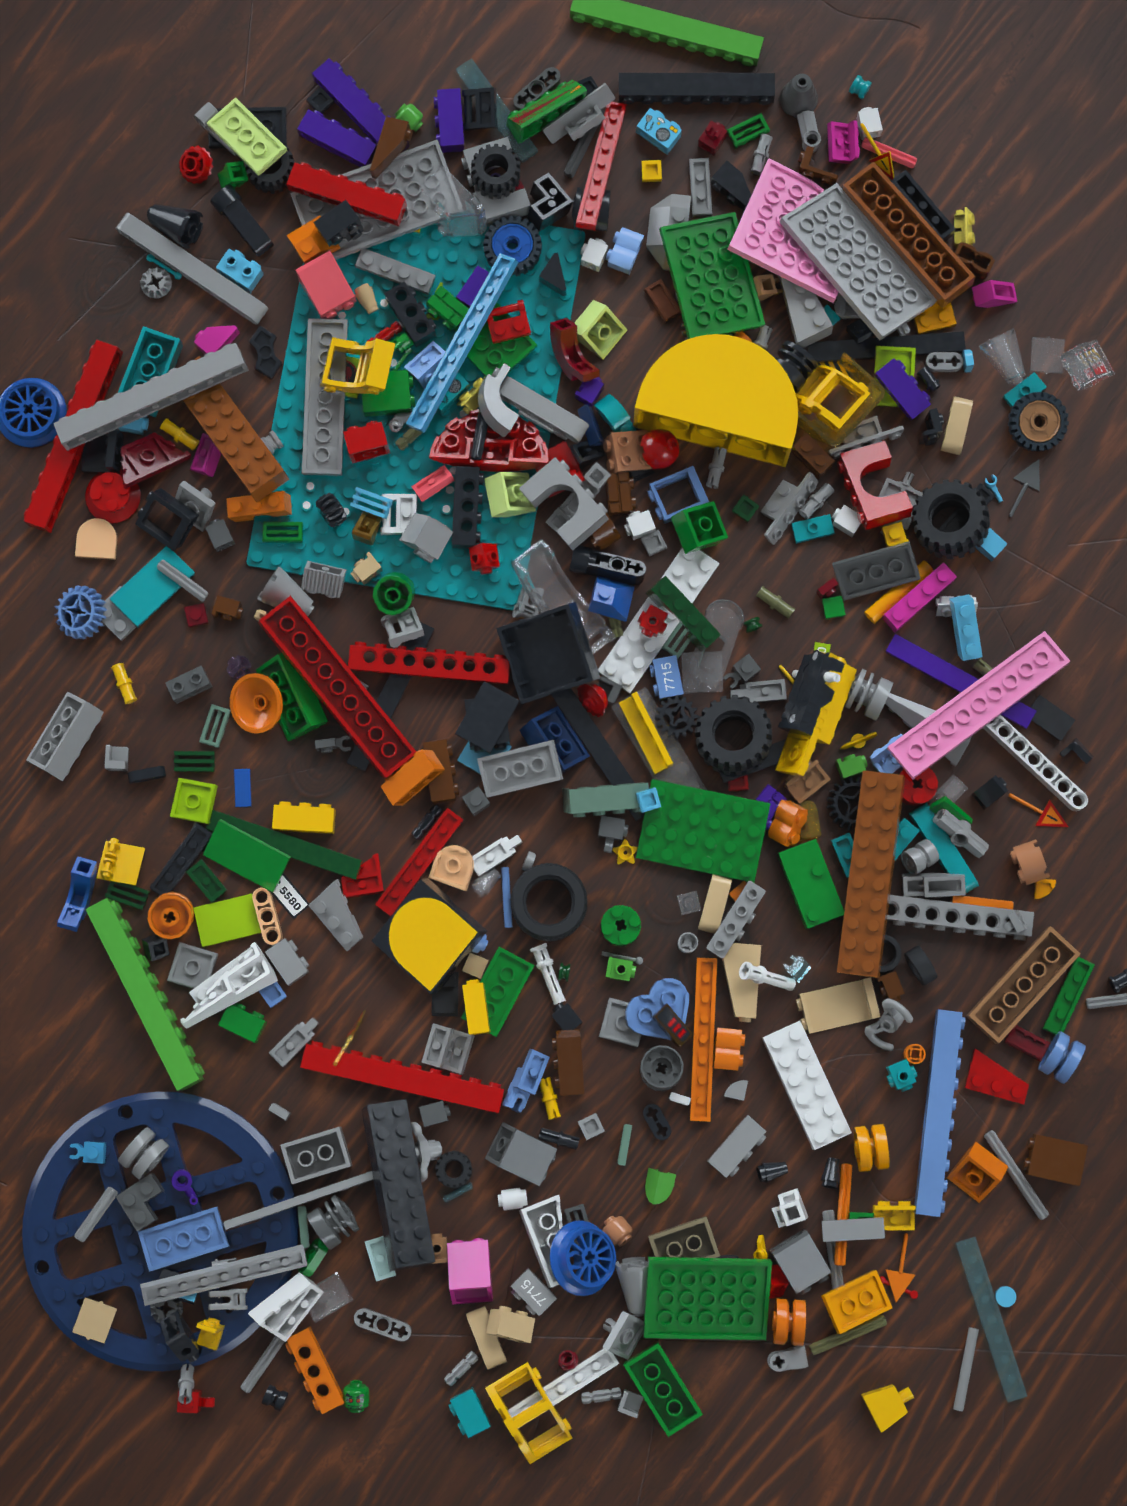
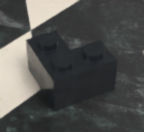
(551, 202)
(339, 223)

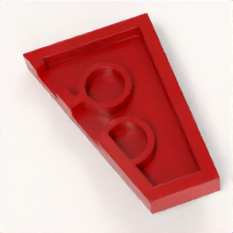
(994, 1080)

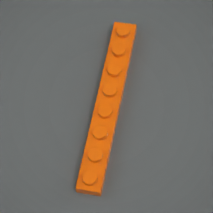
(703, 1039)

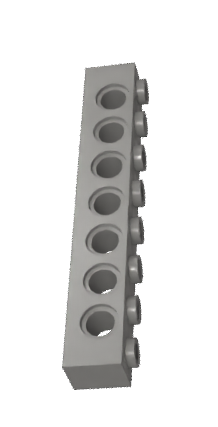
(960, 911)

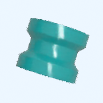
(860, 87)

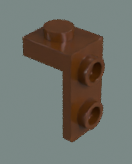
(810, 172)

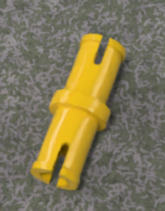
(179, 434)
(124, 683)
(549, 1098)

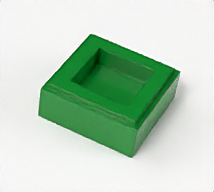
(833, 607)

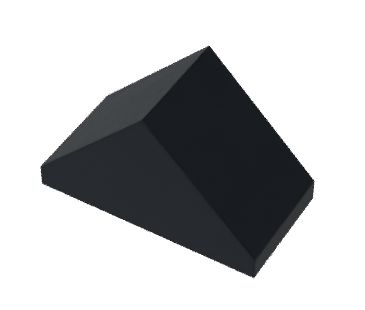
(553, 276)
(586, 454)

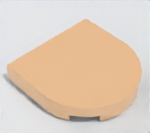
(96, 540)
(453, 867)

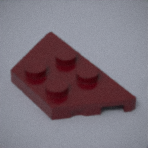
(149, 457)

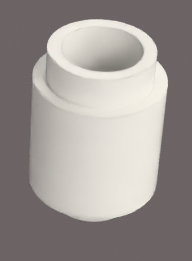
(512, 1199)

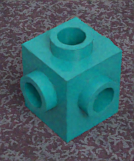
(894, 1075)

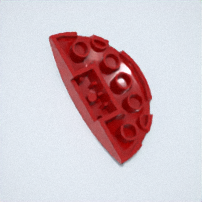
(515, 452)

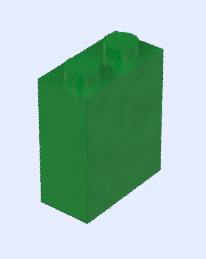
(395, 397)

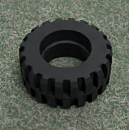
(944, 496)
(729, 710)

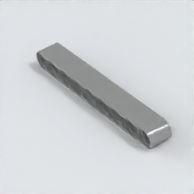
(192, 268)

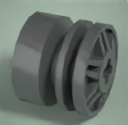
(665, 1057)
(331, 1223)

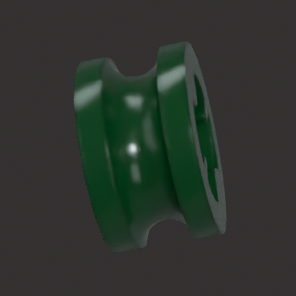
(752, 624)
(564, 972)

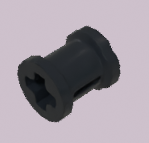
(1118, 981)

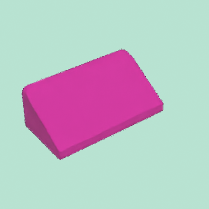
(206, 457)

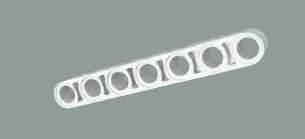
(1042, 763)

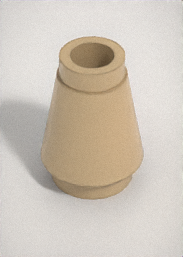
(366, 298)

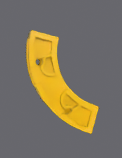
(371, 370)
(819, 386)
(548, 1440)

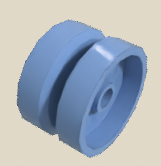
(1062, 1057)

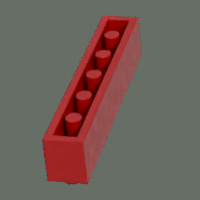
(336, 189)

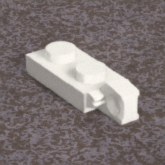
(495, 854)

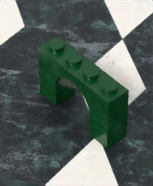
(700, 630)

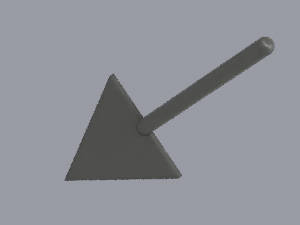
(1029, 477)

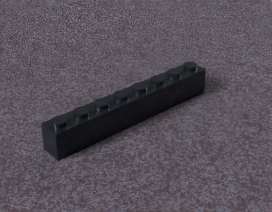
(697, 87)

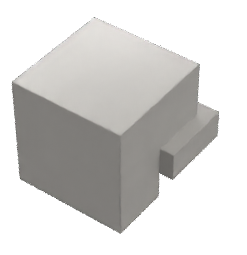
(426, 536)

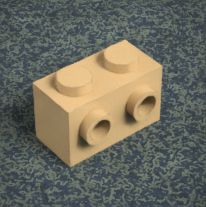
(510, 1325)

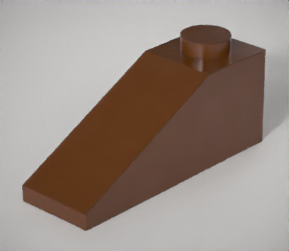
(391, 143)

